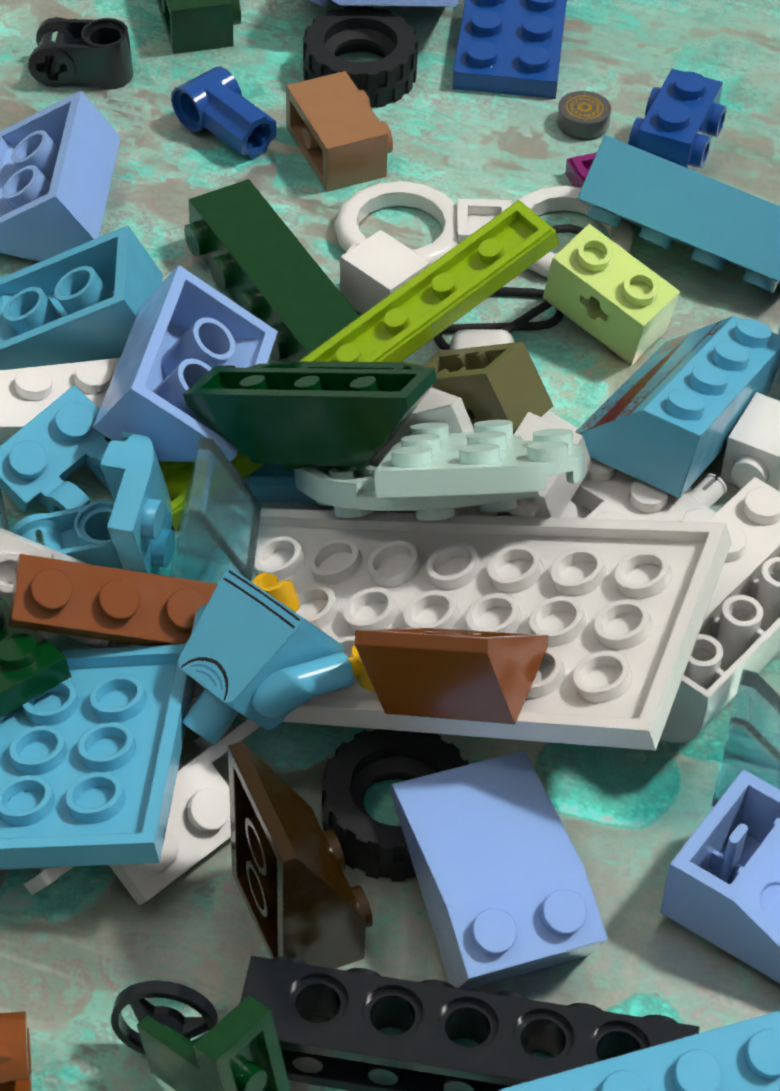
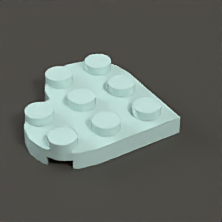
(476, 461)

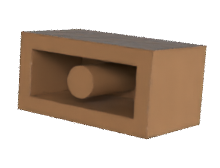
(337, 131)

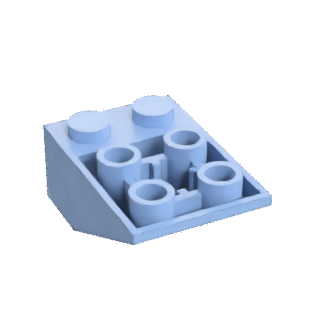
(729, 876)

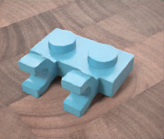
(49, 451)

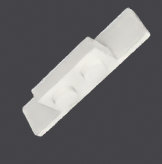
(194, 827)

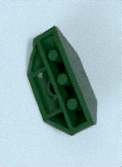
(310, 409)

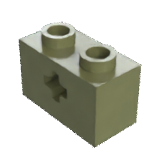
(492, 382)

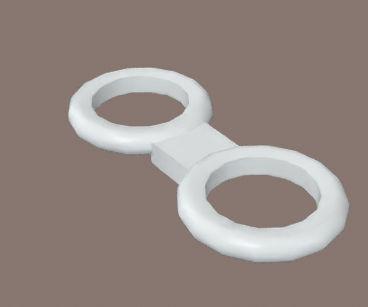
(462, 218)

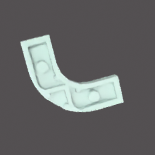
(354, 495)

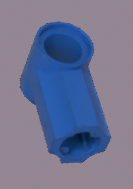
(217, 104)

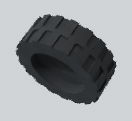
(363, 31)
(356, 766)

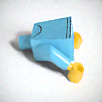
(259, 656)

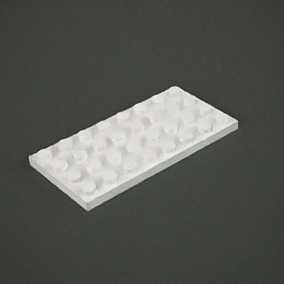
(607, 592)

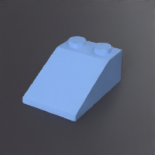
(496, 871)

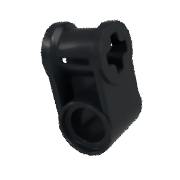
(87, 50)

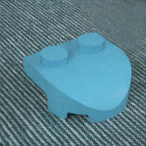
(142, 504)

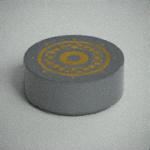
(584, 114)

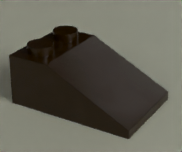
(291, 869)

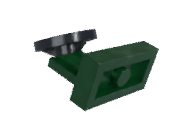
(231, 1054)

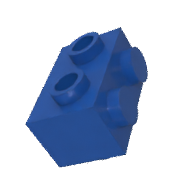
(681, 119)

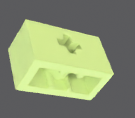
(610, 294)

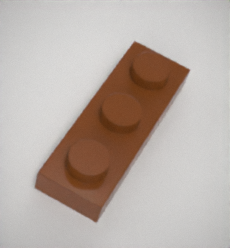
(104, 602)

